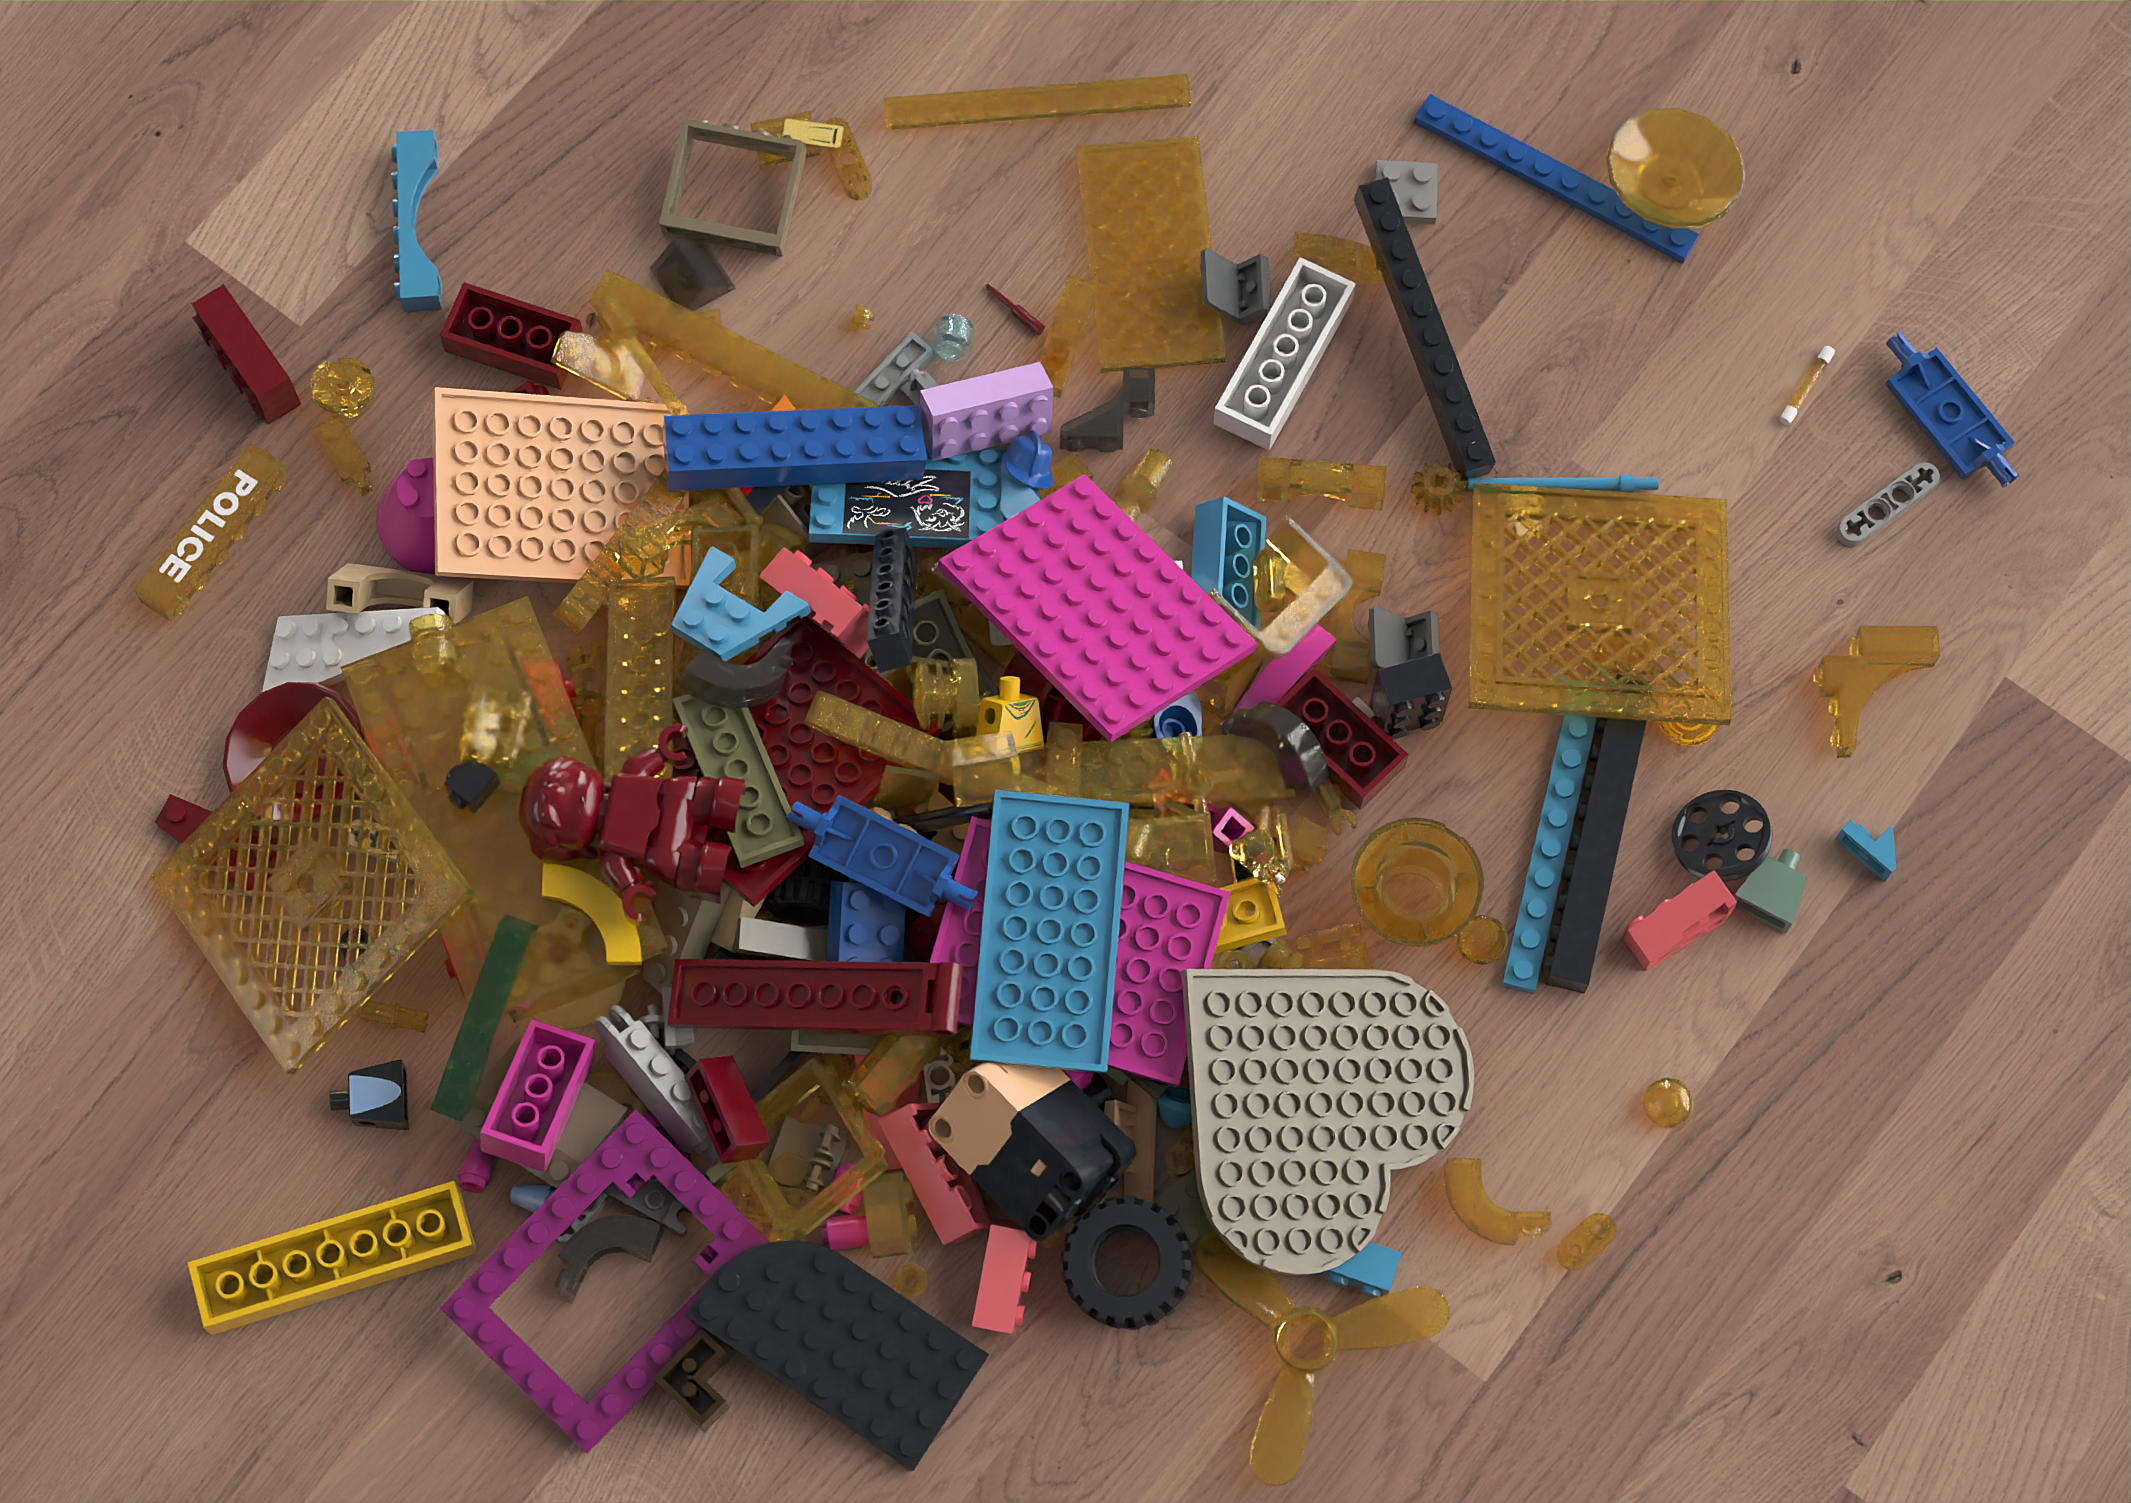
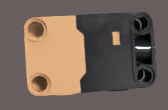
(1032, 1143)

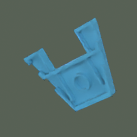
(722, 621)

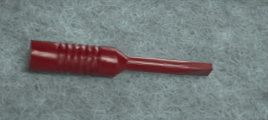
(1019, 312)

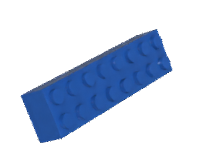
(793, 447)

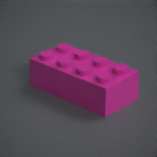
(537, 1095)

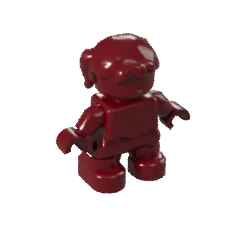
(638, 821)

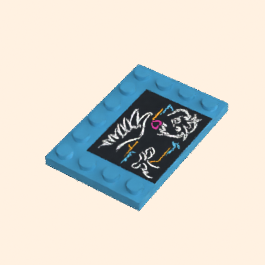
(943, 510)

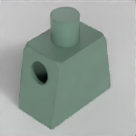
(1773, 891)

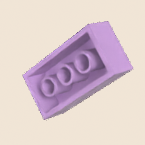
(986, 410)

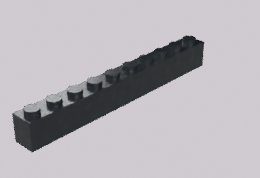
(1424, 329)
(1595, 853)

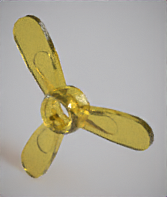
(1377, 1323)

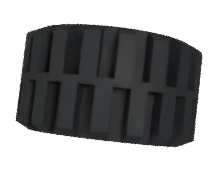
(805, 893)

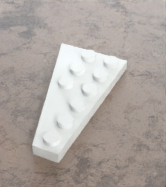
(319, 644)

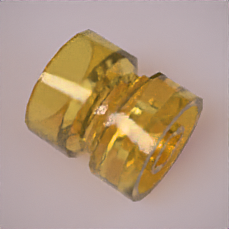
(432, 643)

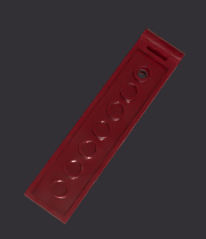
(817, 996)

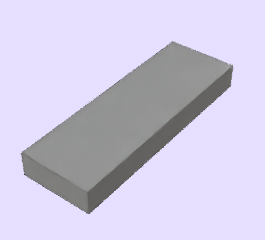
(894, 370)

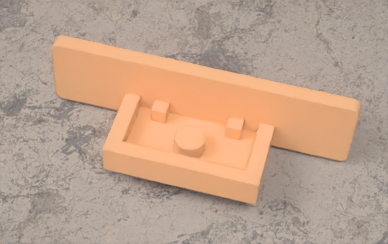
(1138, 1122)

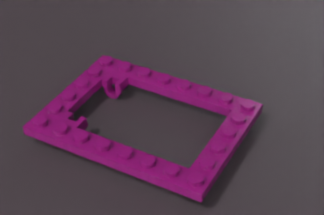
(627, 1161)

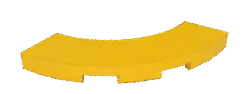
(600, 904)

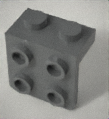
(1236, 290)
(1401, 639)

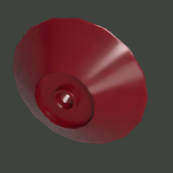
(267, 723)

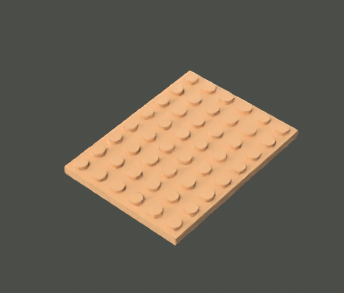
(540, 482)

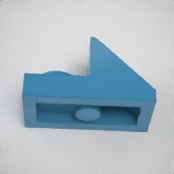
(1876, 855)

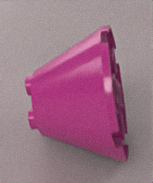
(407, 517)

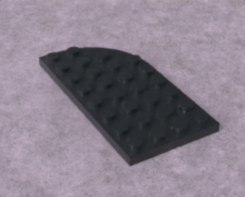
(841, 1342)

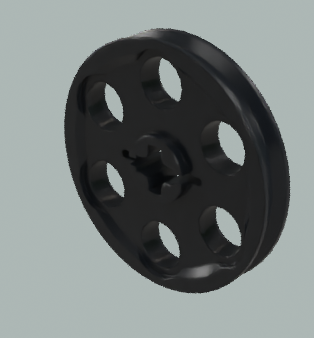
(1722, 823)

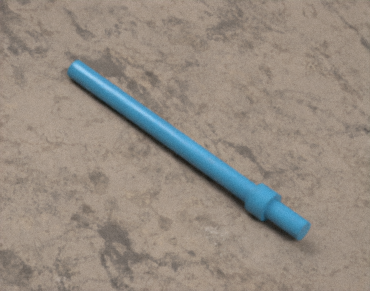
(1624, 483)

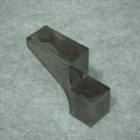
(1103, 425)

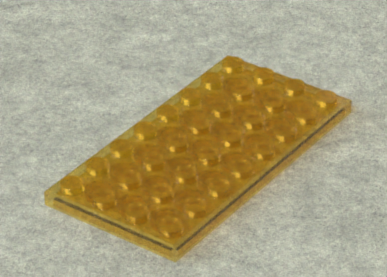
(1144, 250)

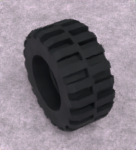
(1081, 1253)

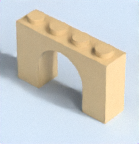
(362, 585)

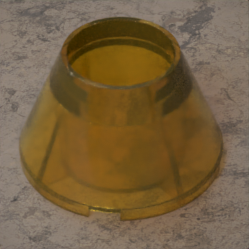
(1422, 849)

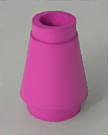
(475, 1169)

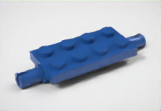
(1949, 412)
(883, 855)

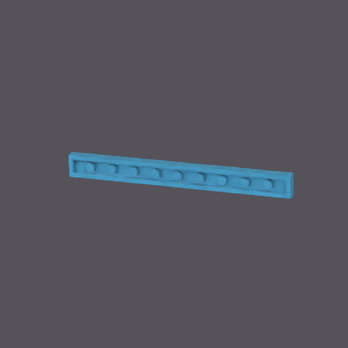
(1549, 853)

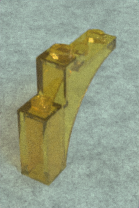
(1875, 658)

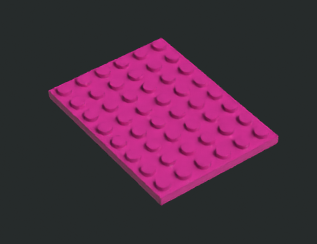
(1097, 607)
(1162, 931)

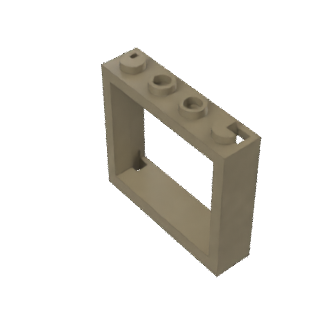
(725, 234)

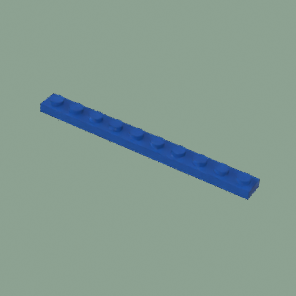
(1550, 176)

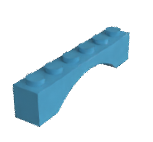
(416, 166)

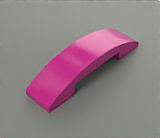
(1286, 672)

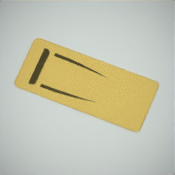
(814, 132)

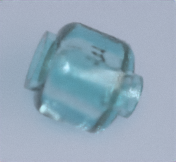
(953, 337)

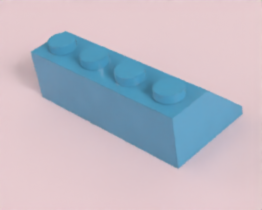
(1225, 550)

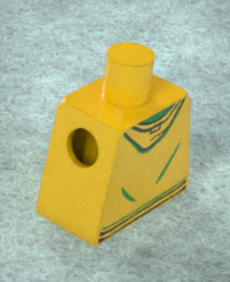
(1012, 713)

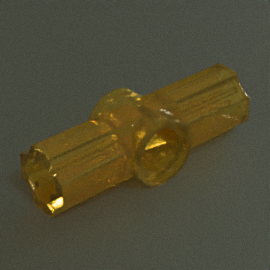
(1140, 488)

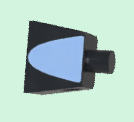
(375, 1096)

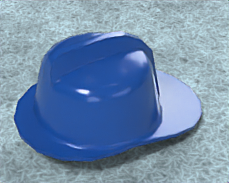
(1029, 461)
(1179, 717)

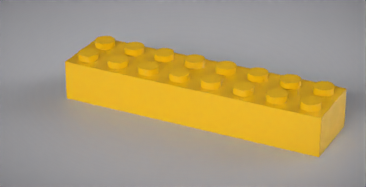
(331, 1258)

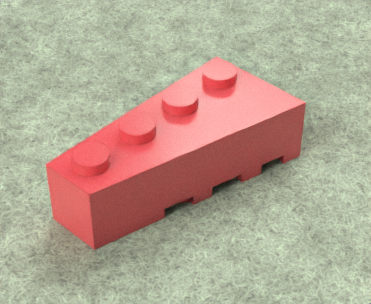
(830, 606)
(939, 1182)

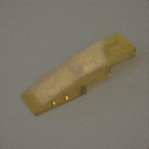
(1339, 255)

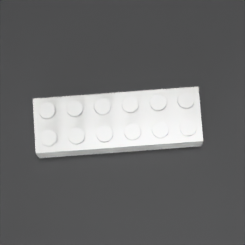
(1284, 353)

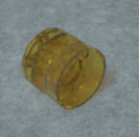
(947, 693)

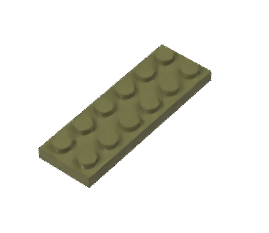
(730, 746)

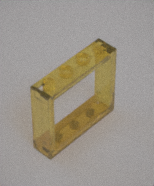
(778, 1104)

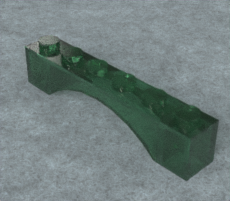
(483, 1016)

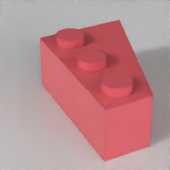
(1679, 921)
(1004, 1277)

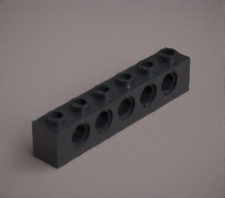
(892, 600)

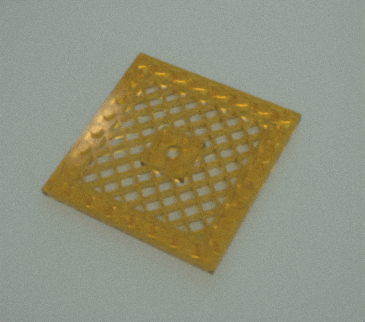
(1582, 696)
(436, 896)

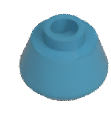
(1175, 1106)

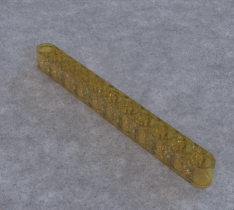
(924, 752)

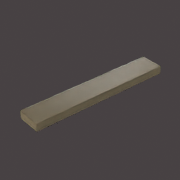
(789, 941)

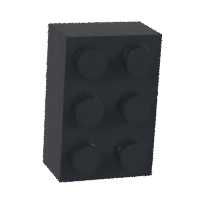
(1411, 696)

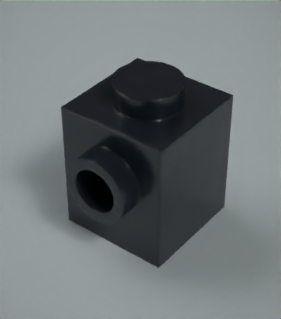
(470, 784)

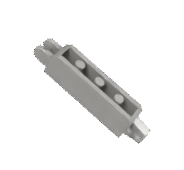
(655, 1080)

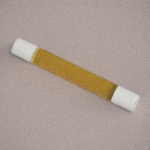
(1807, 385)

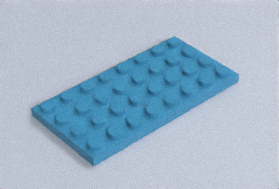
(1049, 931)

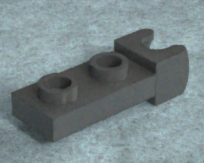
(655, 1203)

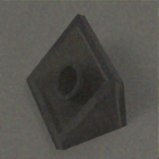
(691, 273)

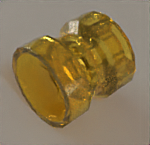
(1279, 957)

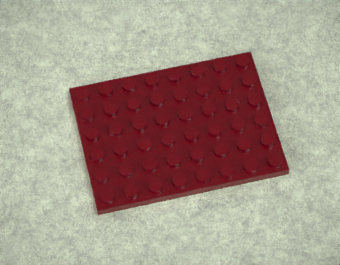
(808, 762)

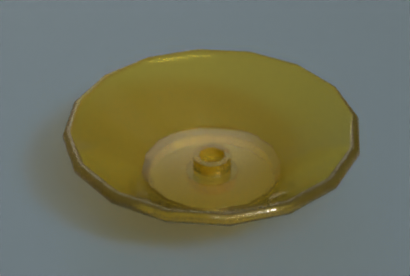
(1682, 148)

